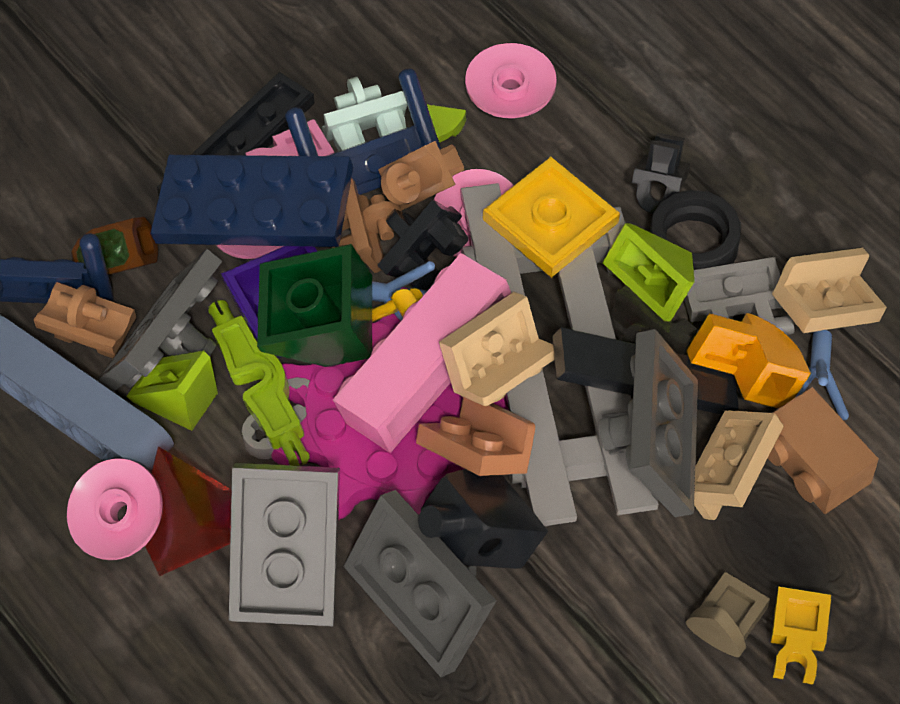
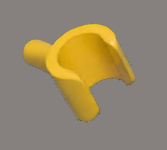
(400, 302)

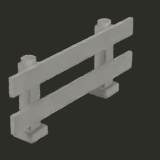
(555, 461)

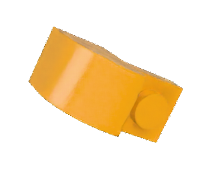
(757, 353)

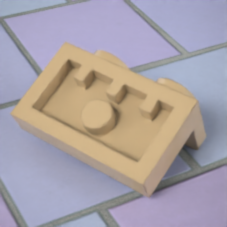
(733, 460)

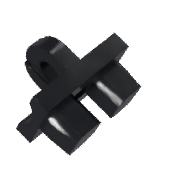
(660, 165)
(433, 228)

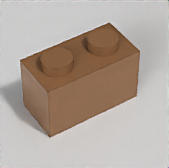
(821, 452)

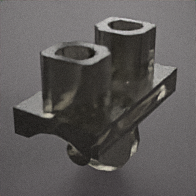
(633, 316)

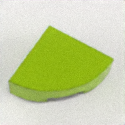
(447, 121)

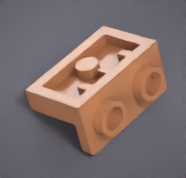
(482, 439)

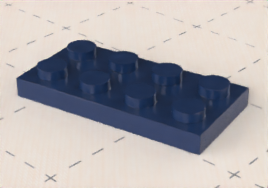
(253, 200)

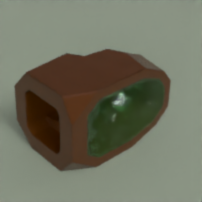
(123, 245)

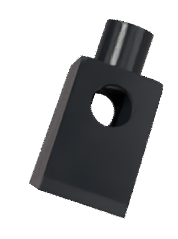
(481, 520)

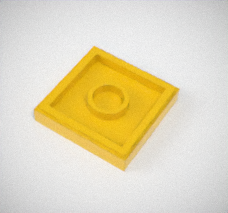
(551, 216)

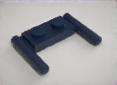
(380, 151)
(34, 280)

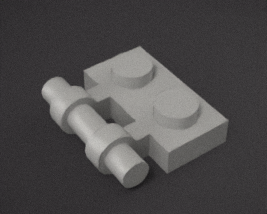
(737, 291)

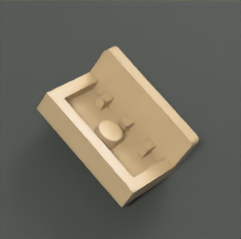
(828, 291)
(495, 351)

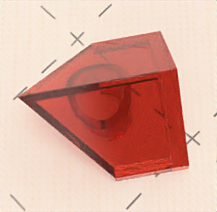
(193, 514)

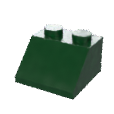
(316, 307)

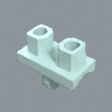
(363, 110)

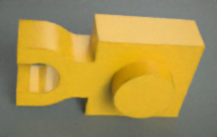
(801, 627)

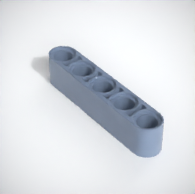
(76, 401)

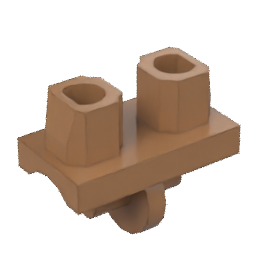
(420, 174)
(365, 224)
(86, 319)

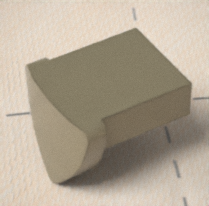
(728, 615)

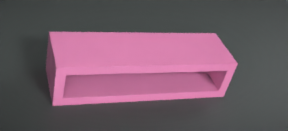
(408, 366)

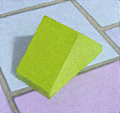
(652, 269)
(178, 388)

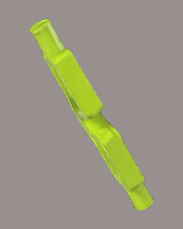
(268, 398)

